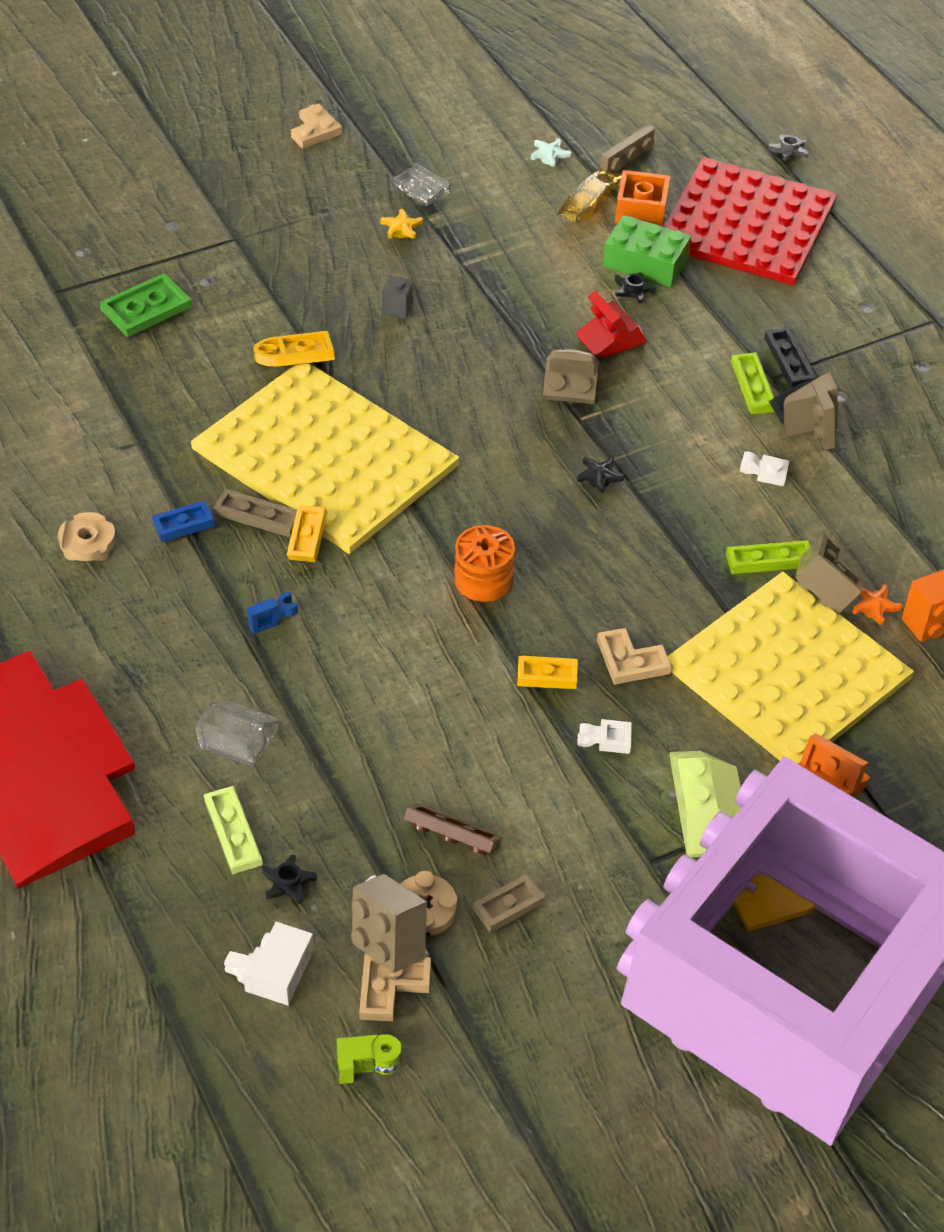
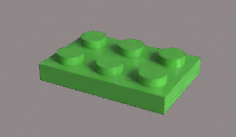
(145, 304)

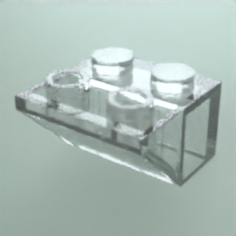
(236, 731)

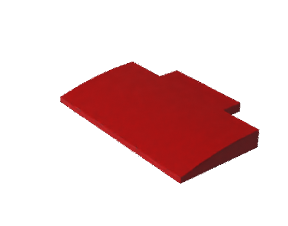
(55, 773)

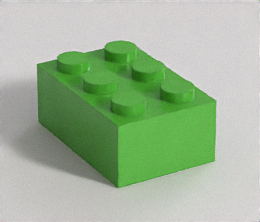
(647, 249)

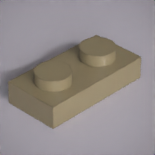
(508, 903)

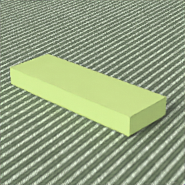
(233, 830)

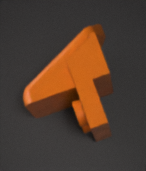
(835, 765)

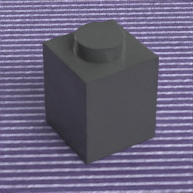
(397, 297)

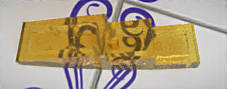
(588, 196)

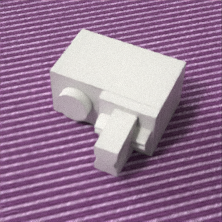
(275, 966)

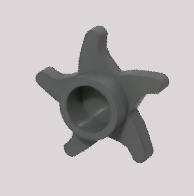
(789, 146)

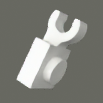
(769, 469)
(611, 736)

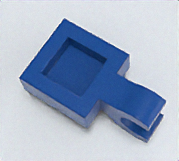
(268, 613)

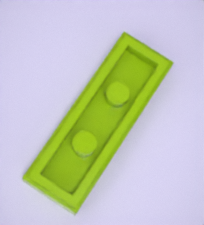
(753, 382)
(765, 556)

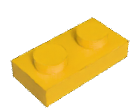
(307, 533)
(547, 672)

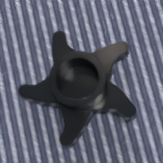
(633, 285)
(599, 474)
(288, 879)

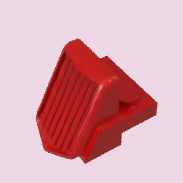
(610, 330)

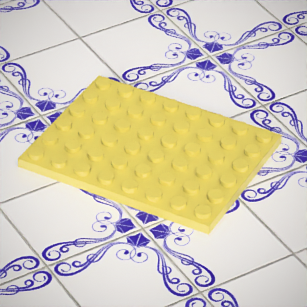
(328, 448)

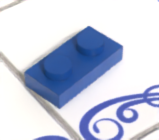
(183, 521)

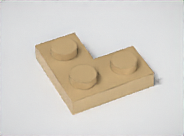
(317, 128)
(630, 664)
(381, 983)

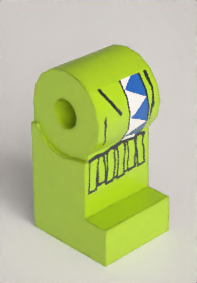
(366, 1055)

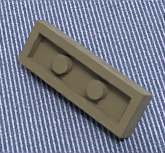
(628, 150)
(255, 512)

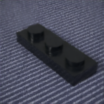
(789, 356)

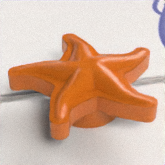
(876, 604)

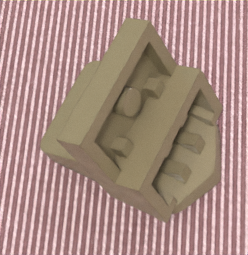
(571, 376)
(814, 409)

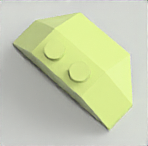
(702, 790)

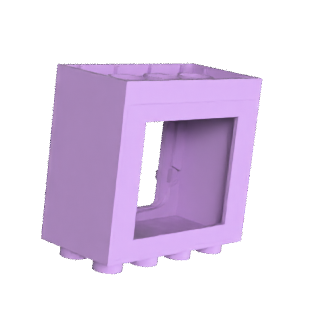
(746, 1018)

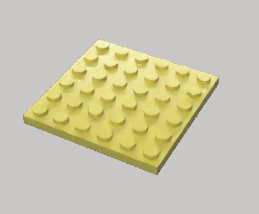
(788, 668)

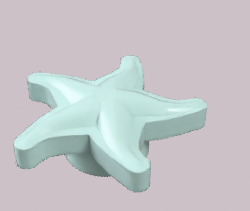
(550, 152)

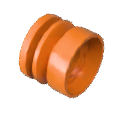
(484, 563)

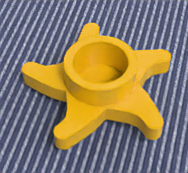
(401, 225)

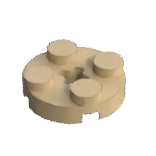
(95, 548)
(441, 898)

